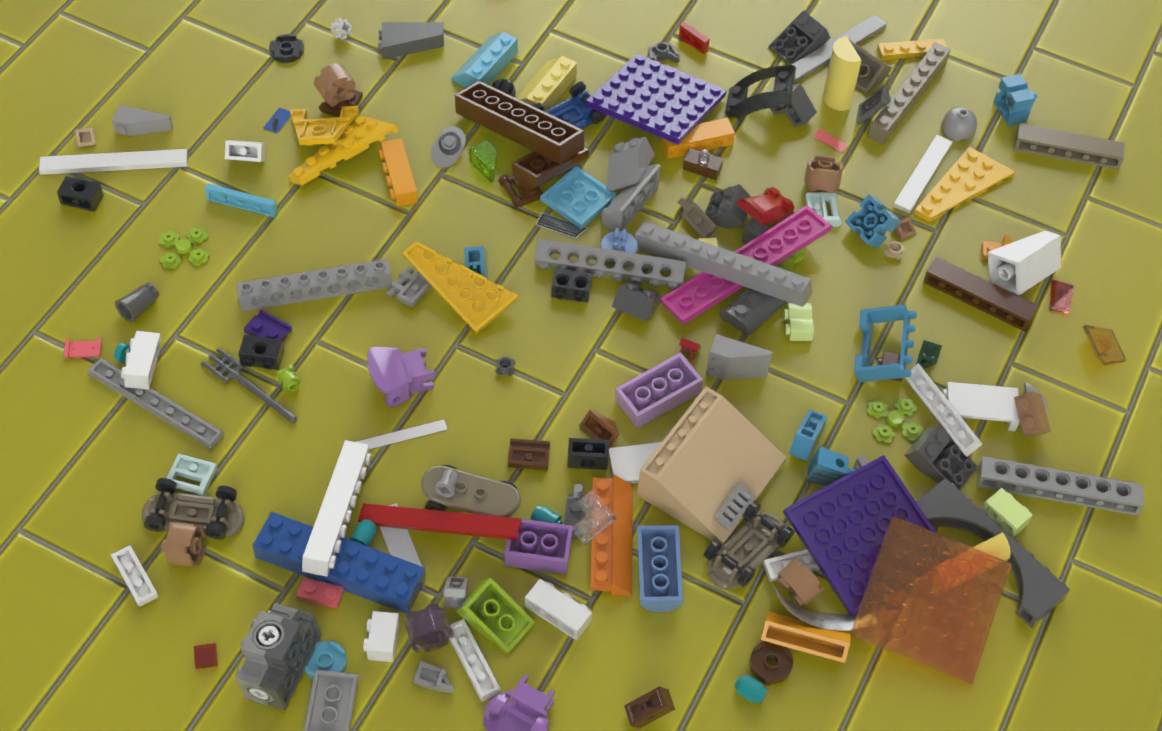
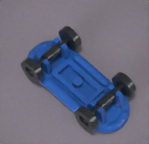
(574, 109)

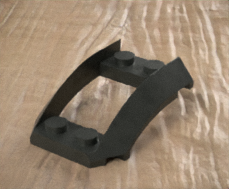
(739, 105)

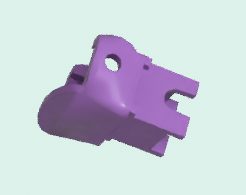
(398, 373)

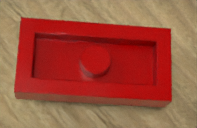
(694, 38)

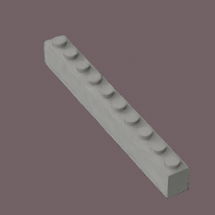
(725, 264)

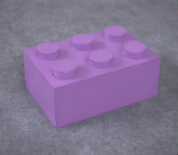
(540, 547)

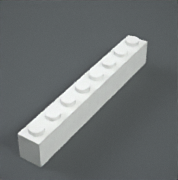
(336, 509)

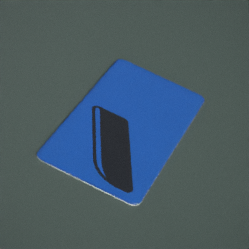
(278, 120)

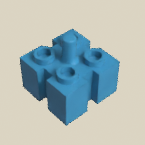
(1014, 99)
(872, 221)

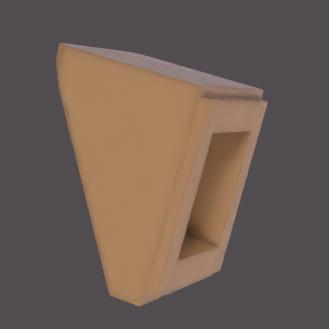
(905, 228)

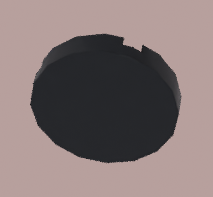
(286, 48)

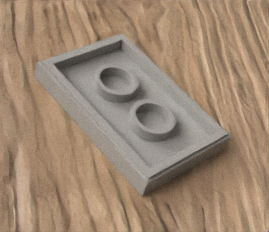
(331, 701)

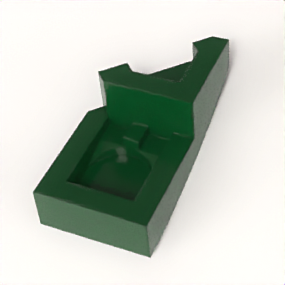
(928, 354)

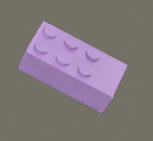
(658, 390)

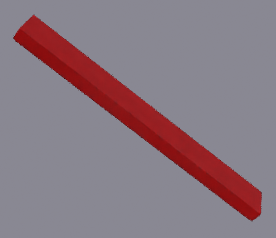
(441, 521)

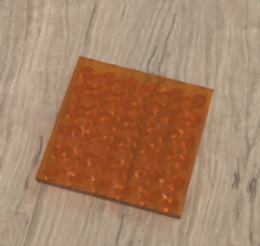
(931, 599)

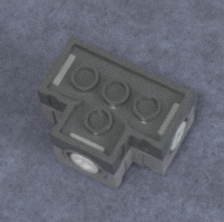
(277, 654)

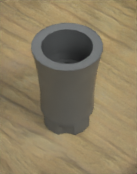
(136, 302)

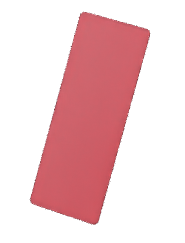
(830, 140)

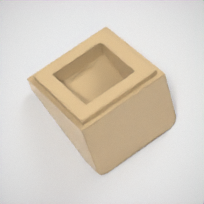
(85, 137)

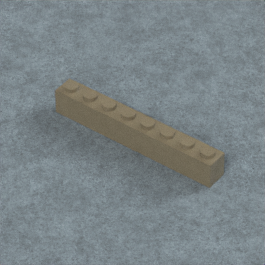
(909, 93)

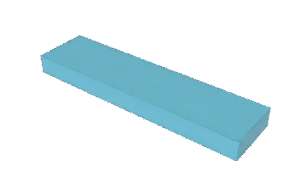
(241, 200)

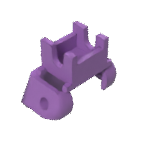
(524, 713)

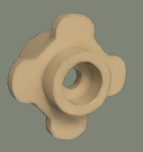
(894, 250)

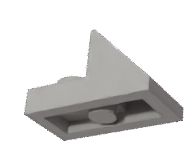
(455, 591)

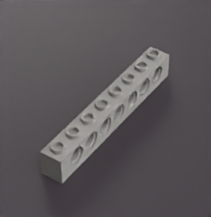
(546, 248)
(314, 285)
(1089, 495)

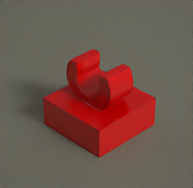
(689, 346)

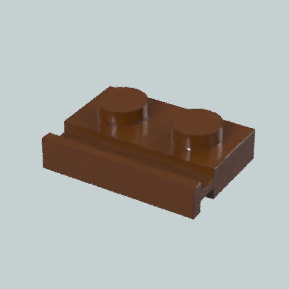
(528, 454)

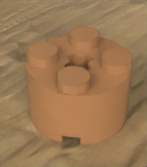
(335, 84)
(823, 174)
(184, 544)
(799, 582)

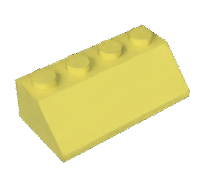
(549, 82)

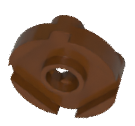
(771, 674)

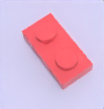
(320, 593)

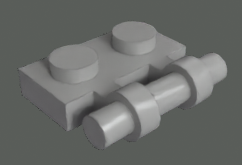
(412, 291)

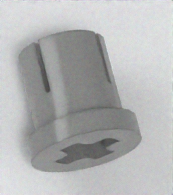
(446, 485)

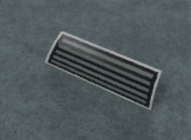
(559, 225)

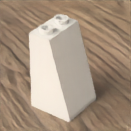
(1025, 262)

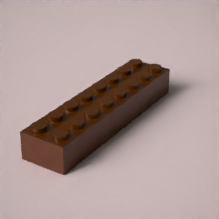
(519, 122)

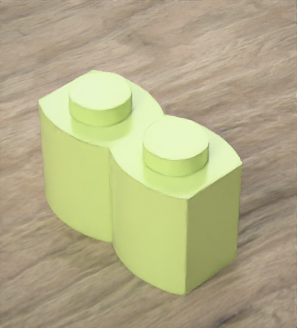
(799, 322)

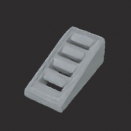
(742, 497)

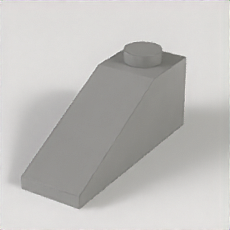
(138, 122)

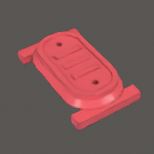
(82, 348)

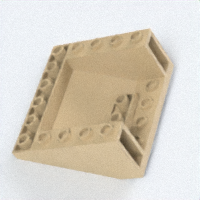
(703, 461)

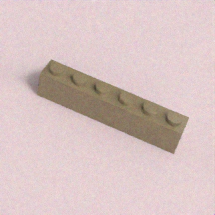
(1069, 146)

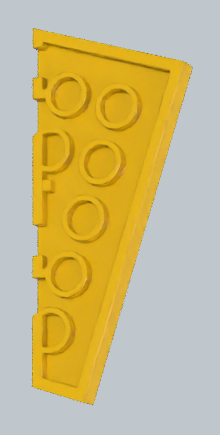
(350, 143)
(964, 181)
(466, 291)

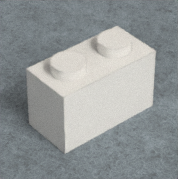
(245, 150)
(382, 636)

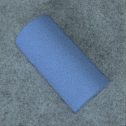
(659, 567)

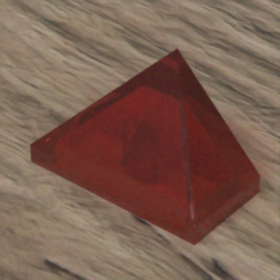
(1060, 296)

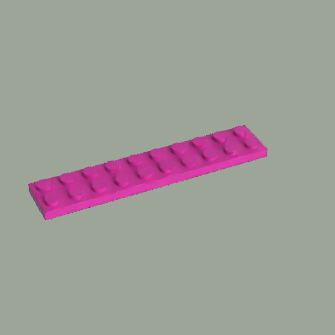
(770, 247)

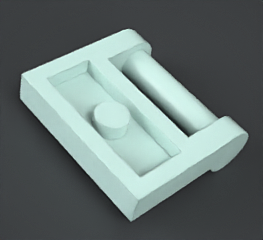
(817, 203)
(192, 469)

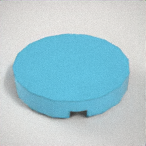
(334, 661)

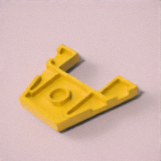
(322, 129)

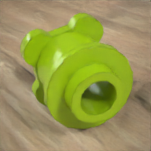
(288, 378)

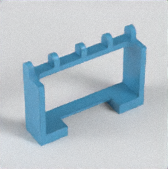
(889, 371)

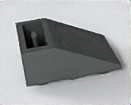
(800, 38)
(940, 457)

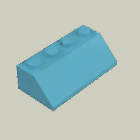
(487, 60)

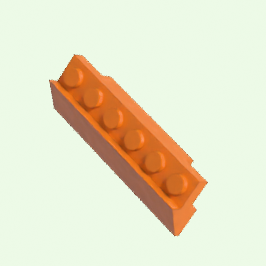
(613, 546)

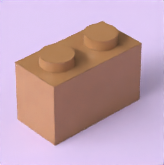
(1032, 414)

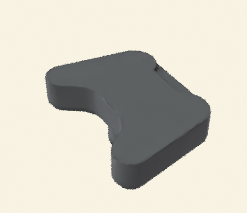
(663, 51)

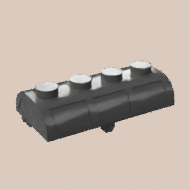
(750, 310)

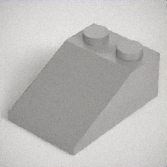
(628, 163)
(737, 359)

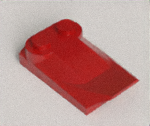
(767, 207)

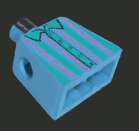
(827, 467)

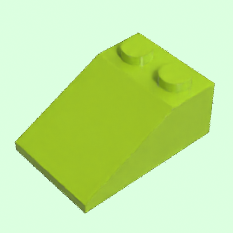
(495, 615)

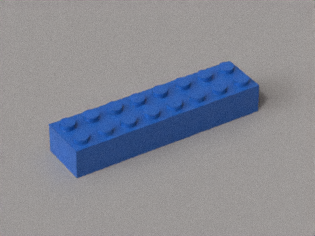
(357, 566)

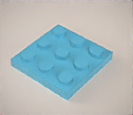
(578, 197)

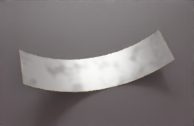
(825, 621)

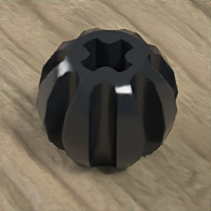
(505, 86)

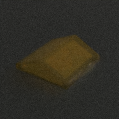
(1104, 345)

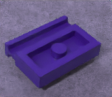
(267, 326)

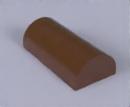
(536, 169)

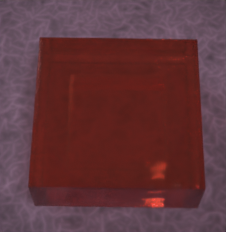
(205, 656)

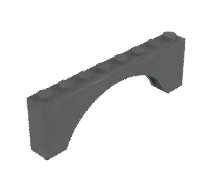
(1037, 587)

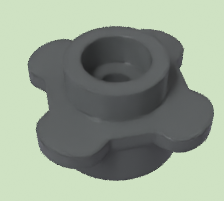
(505, 362)

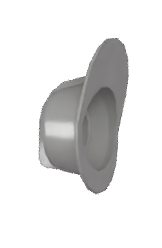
(448, 146)

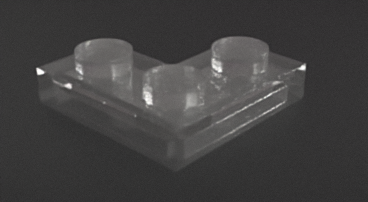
(597, 517)

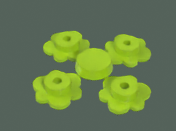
(184, 246)
(894, 419)

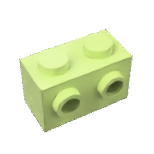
(1007, 512)

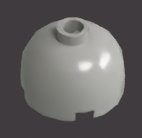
(959, 124)

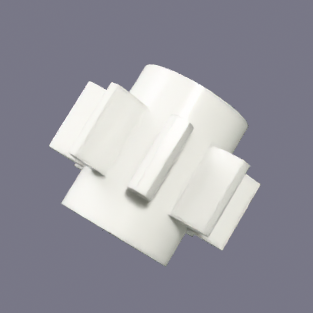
(340, 28)

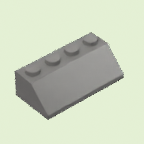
(631, 200)

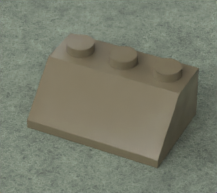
(871, 71)

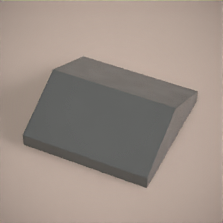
(873, 104)

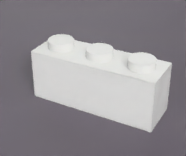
(141, 360)
(558, 609)

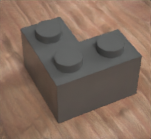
(800, 108)

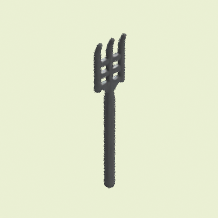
(235, 374)

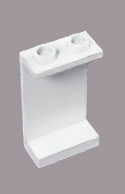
(984, 402)

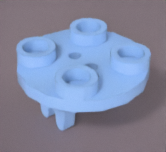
(620, 241)

